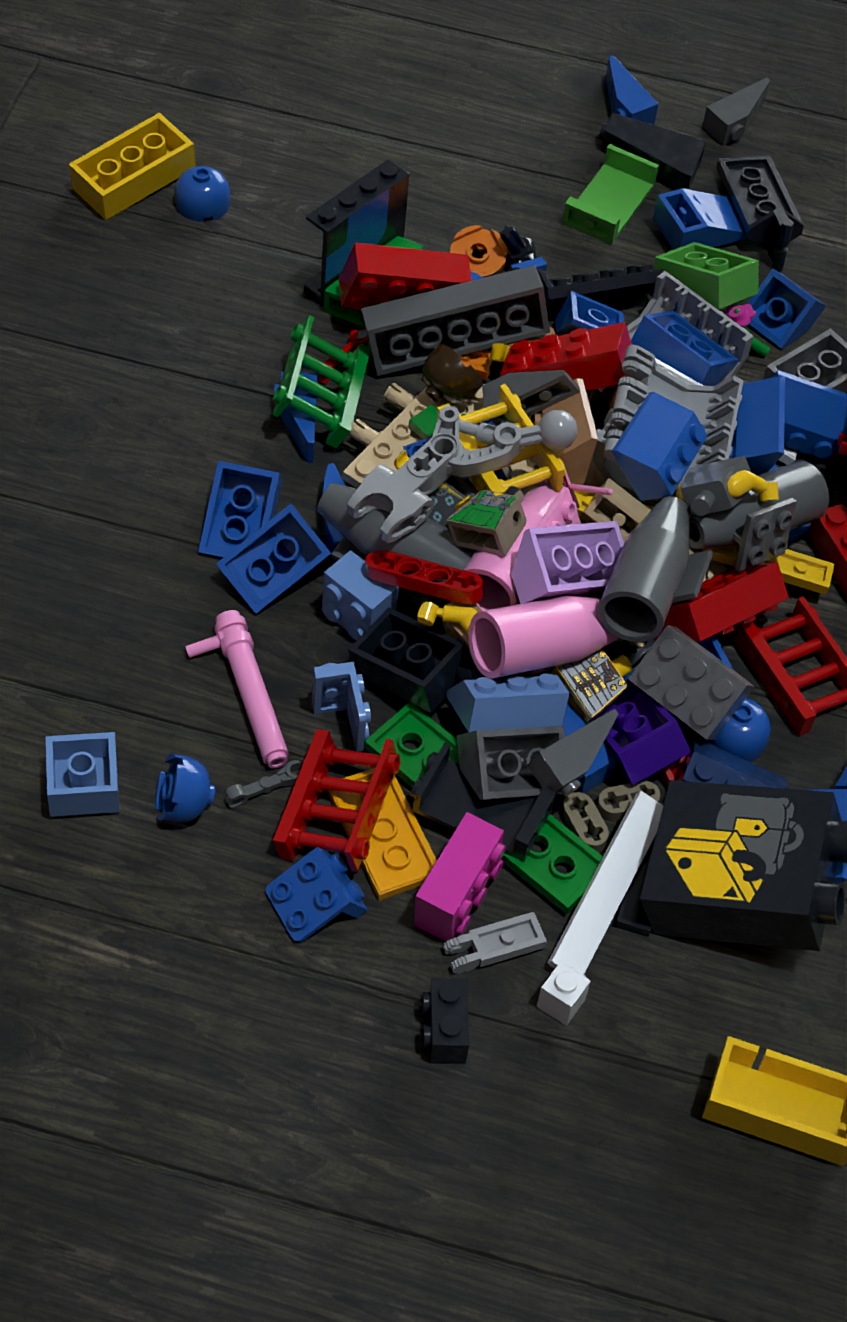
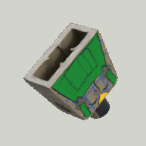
(489, 521)

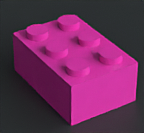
(459, 878)

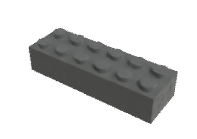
(458, 316)

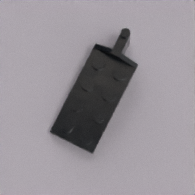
(762, 204)
(590, 283)

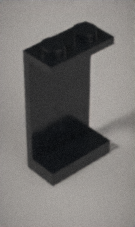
(447, 796)

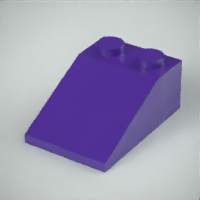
(643, 735)

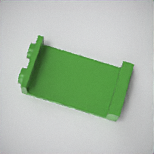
(611, 195)

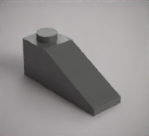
(732, 115)
(535, 390)
(570, 758)

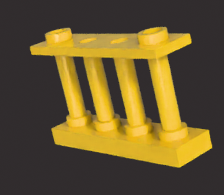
(510, 406)

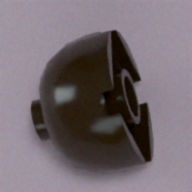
(448, 377)

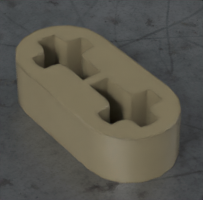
(623, 796)
(590, 820)

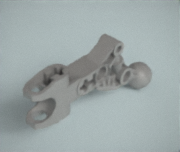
(407, 489)

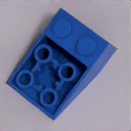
(697, 217)

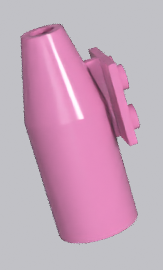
(542, 509)
(536, 635)

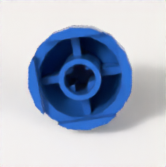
(202, 193)
(746, 732)
(183, 790)

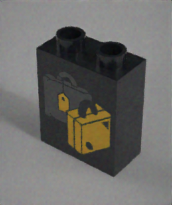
(746, 865)

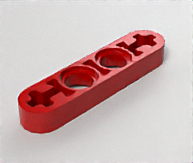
(458, 587)

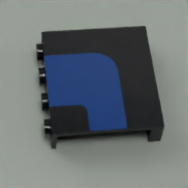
(364, 213)

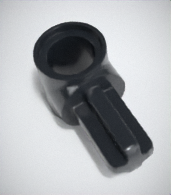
(518, 248)

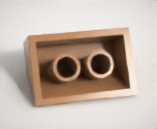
(580, 453)

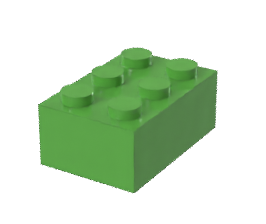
(712, 273)

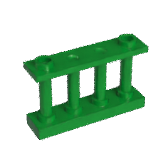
(348, 382)

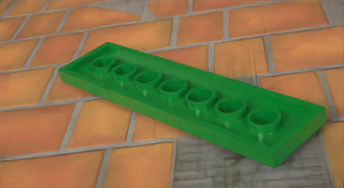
(538, 869)

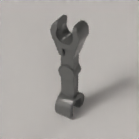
(239, 794)

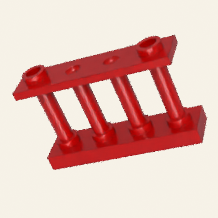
(784, 687)
(314, 779)

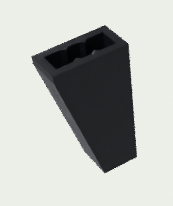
(673, 151)

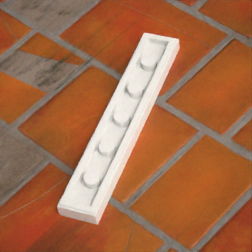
(608, 884)

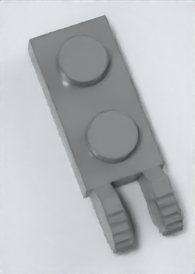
(496, 942)

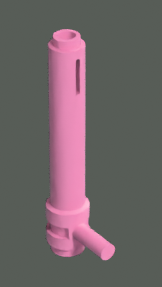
(238, 648)

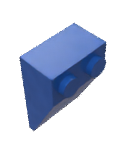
(238, 506)
(274, 559)

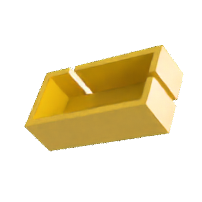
(780, 1101)

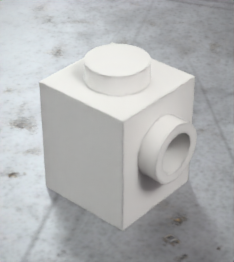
(563, 993)

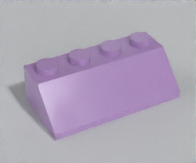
(566, 560)

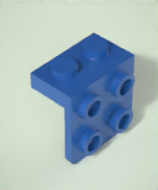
(315, 893)

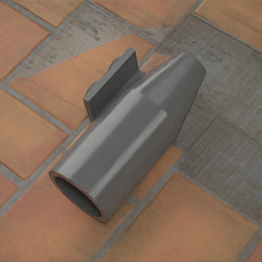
(764, 527)
(363, 534)
(652, 574)

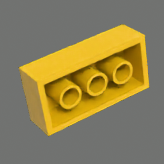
(132, 166)

